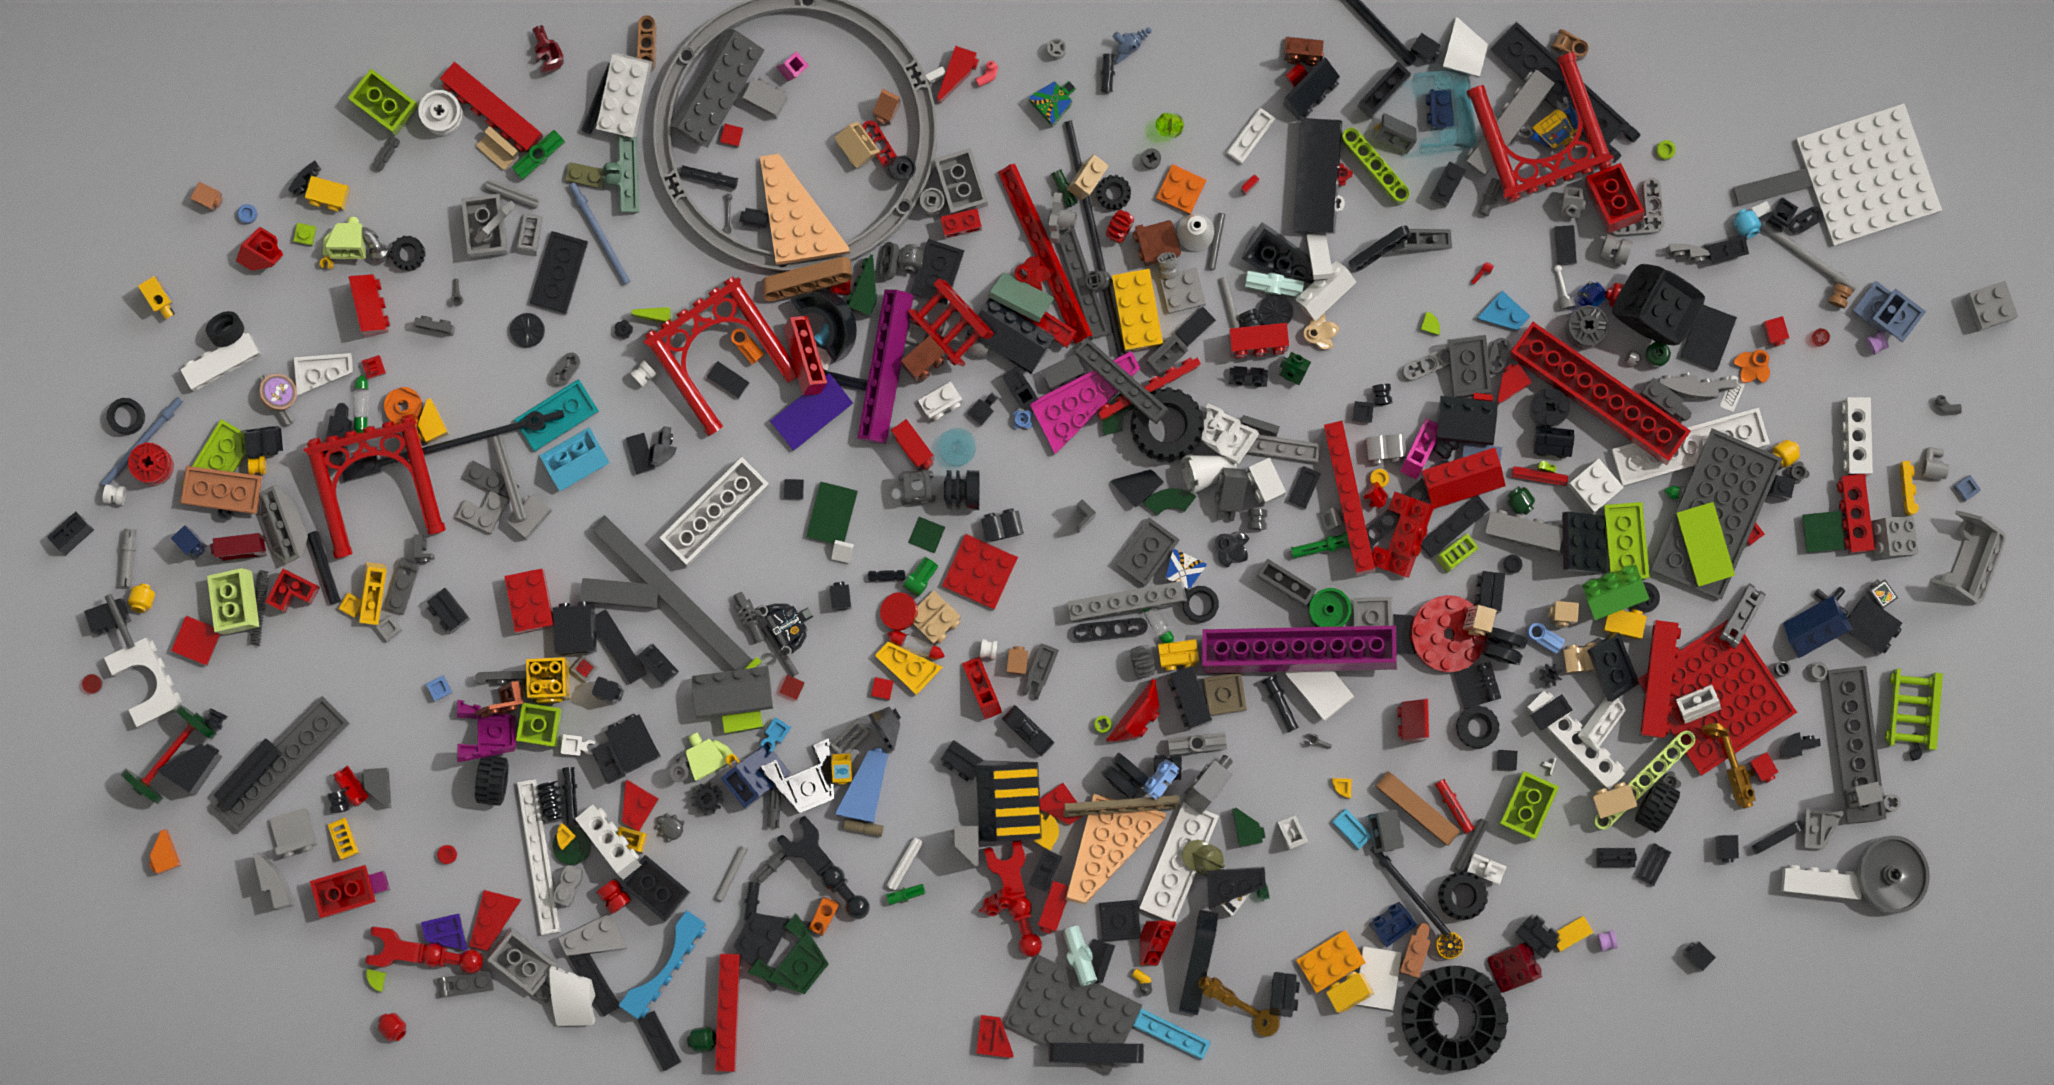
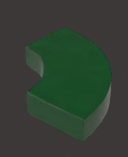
(1114, 423)
(1169, 499)

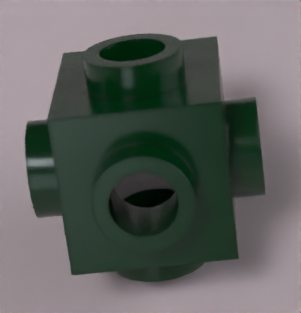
(1294, 368)

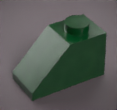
(1247, 829)

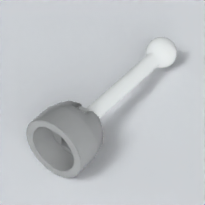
(1566, 301)

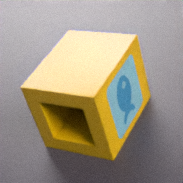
(841, 768)

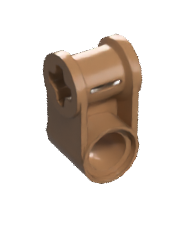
(1569, 43)

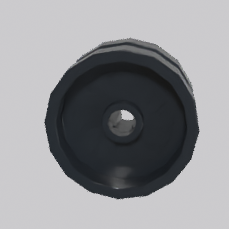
(1503, 646)
(1123, 778)

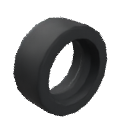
(229, 336)
(125, 430)
(1201, 618)

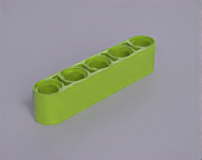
(1371, 157)

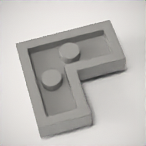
(485, 517)

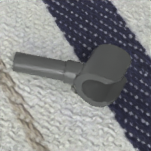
(456, 292)
(1315, 740)

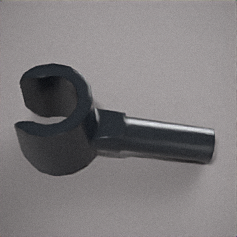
(1916, 753)

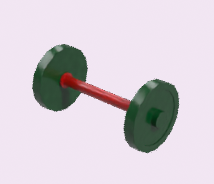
(142, 785)

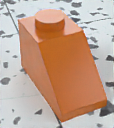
(164, 854)

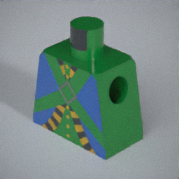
(1053, 101)

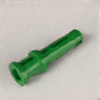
(1332, 546)

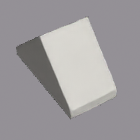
(1292, 832)

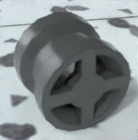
(1150, 162)

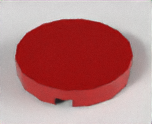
(898, 611)

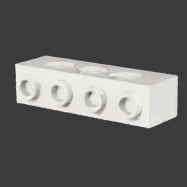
(1861, 406)
(628, 860)

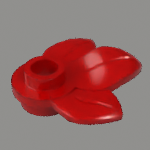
(1035, 272)

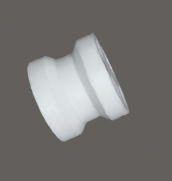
(988, 649)

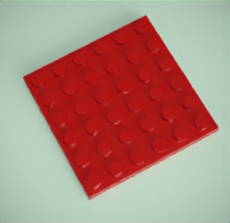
(1746, 692)

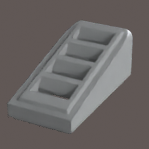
(532, 247)

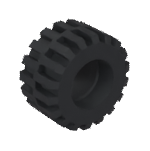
(491, 780)
(1657, 806)
(1476, 885)

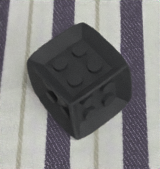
(1658, 304)

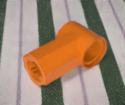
(747, 347)

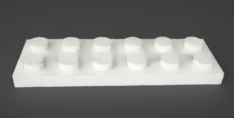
(1172, 877)

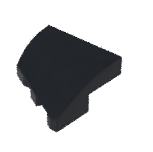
(1138, 486)

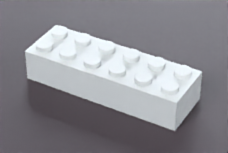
(715, 511)

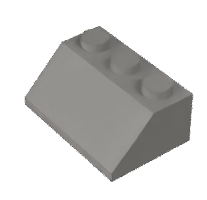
(967, 842)

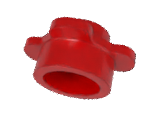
(1346, 174)

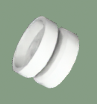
(439, 101)

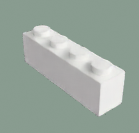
(220, 362)
(1820, 883)

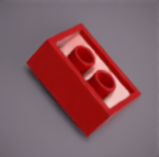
(369, 304)

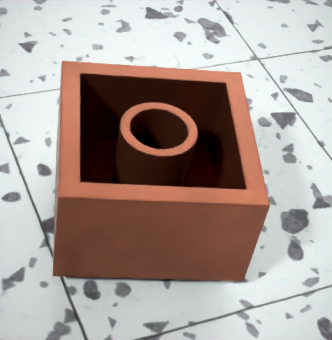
(923, 359)

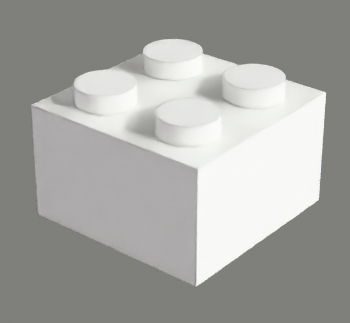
(1266, 482)
(1595, 486)

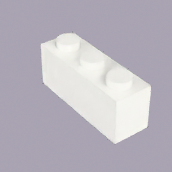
(1325, 292)

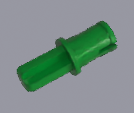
(905, 894)

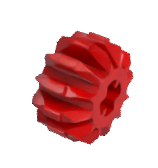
(1119, 226)

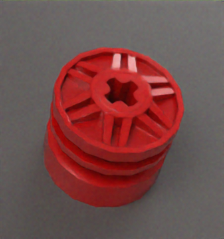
(153, 474)

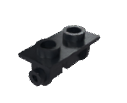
(1240, 377)
(1616, 857)

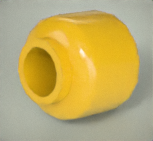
(1788, 451)
(141, 598)

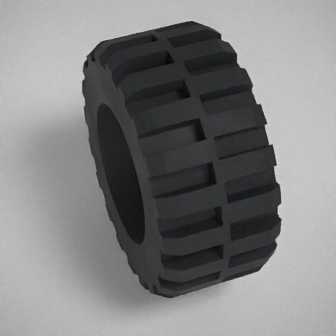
(1181, 447)

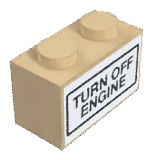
(1479, 620)

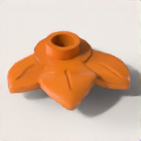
(1751, 368)

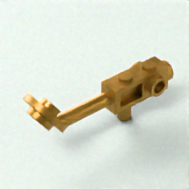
(1737, 775)
(1213, 988)

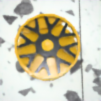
(1450, 946)

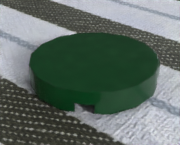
(576, 850)

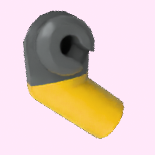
(1145, 982)

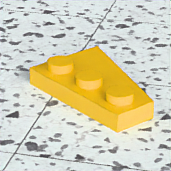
(908, 667)

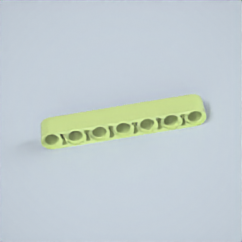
(1653, 775)

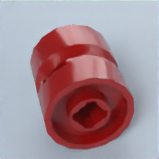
(613, 896)

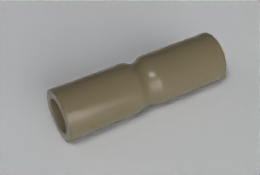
(866, 828)

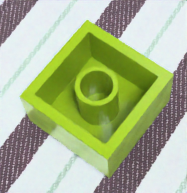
(539, 725)

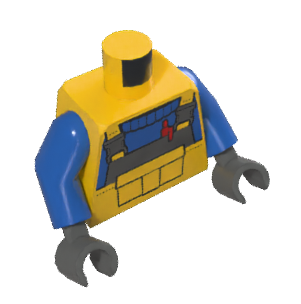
(1556, 127)

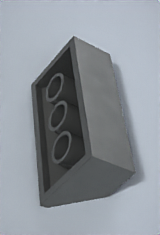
(732, 692)

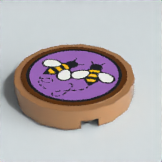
(277, 392)

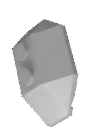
(282, 524)

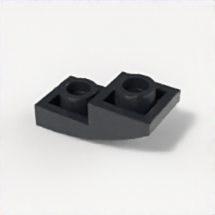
(300, 184)

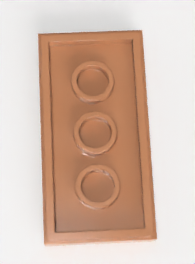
(221, 490)

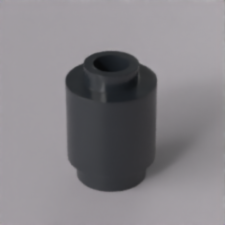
(753, 218)

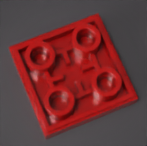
(196, 640)

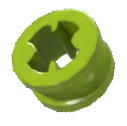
(1097, 726)

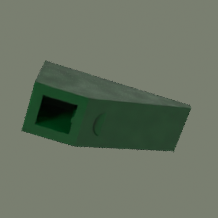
(865, 294)

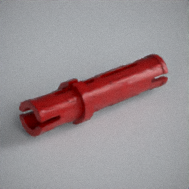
(1441, 787)

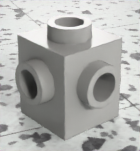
(1571, 202)

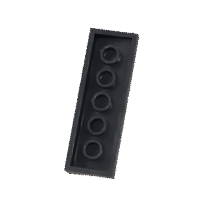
(1317, 176)

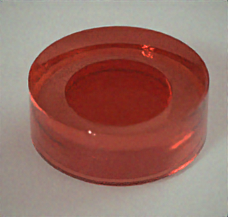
(92, 683)

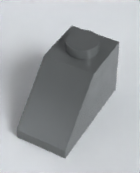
(377, 783)

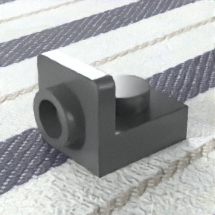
(420, 546)

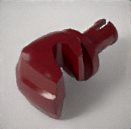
(547, 50)

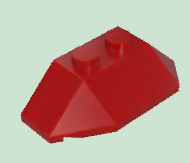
(1138, 716)

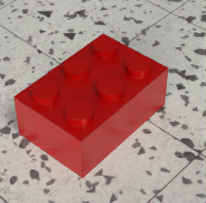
(1614, 198)
(1258, 340)
(529, 601)

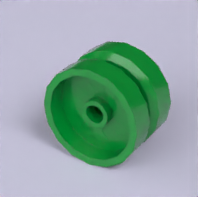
(1335, 600)

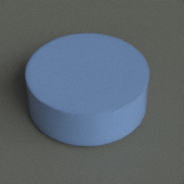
(247, 214)

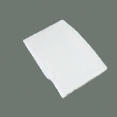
(1321, 690)

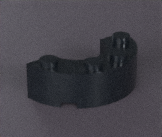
(838, 317)

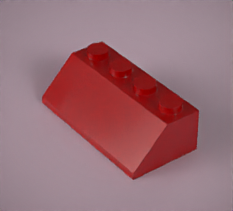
(1463, 478)

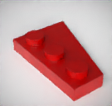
(491, 918)

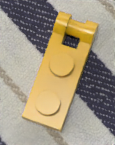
(1908, 488)

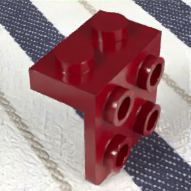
(1514, 967)

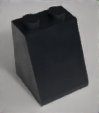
(192, 767)

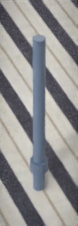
(581, 202)
(167, 413)

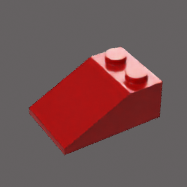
(1414, 720)
(342, 891)

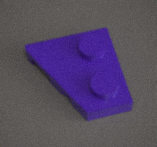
(445, 931)

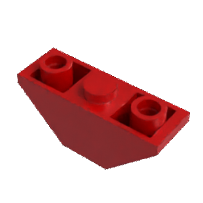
(1154, 941)

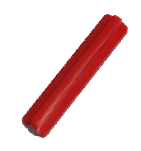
(1540, 476)

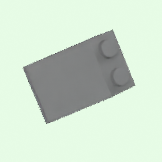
(520, 961)

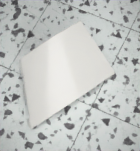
(1465, 51)
(1227, 434)
(571, 998)

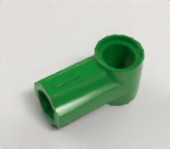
(918, 580)

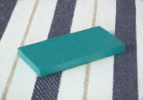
(576, 407)

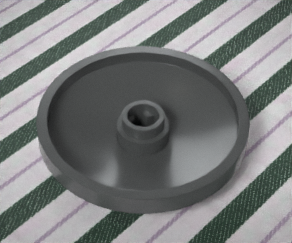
(1893, 874)

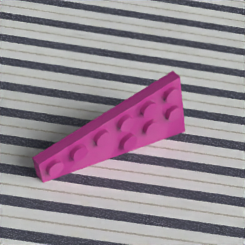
(1074, 404)

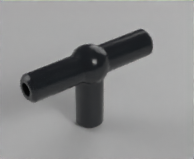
(1838, 594)

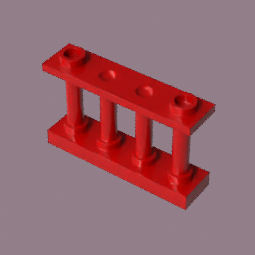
(968, 317)

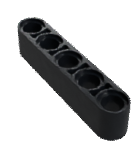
(1096, 1052)

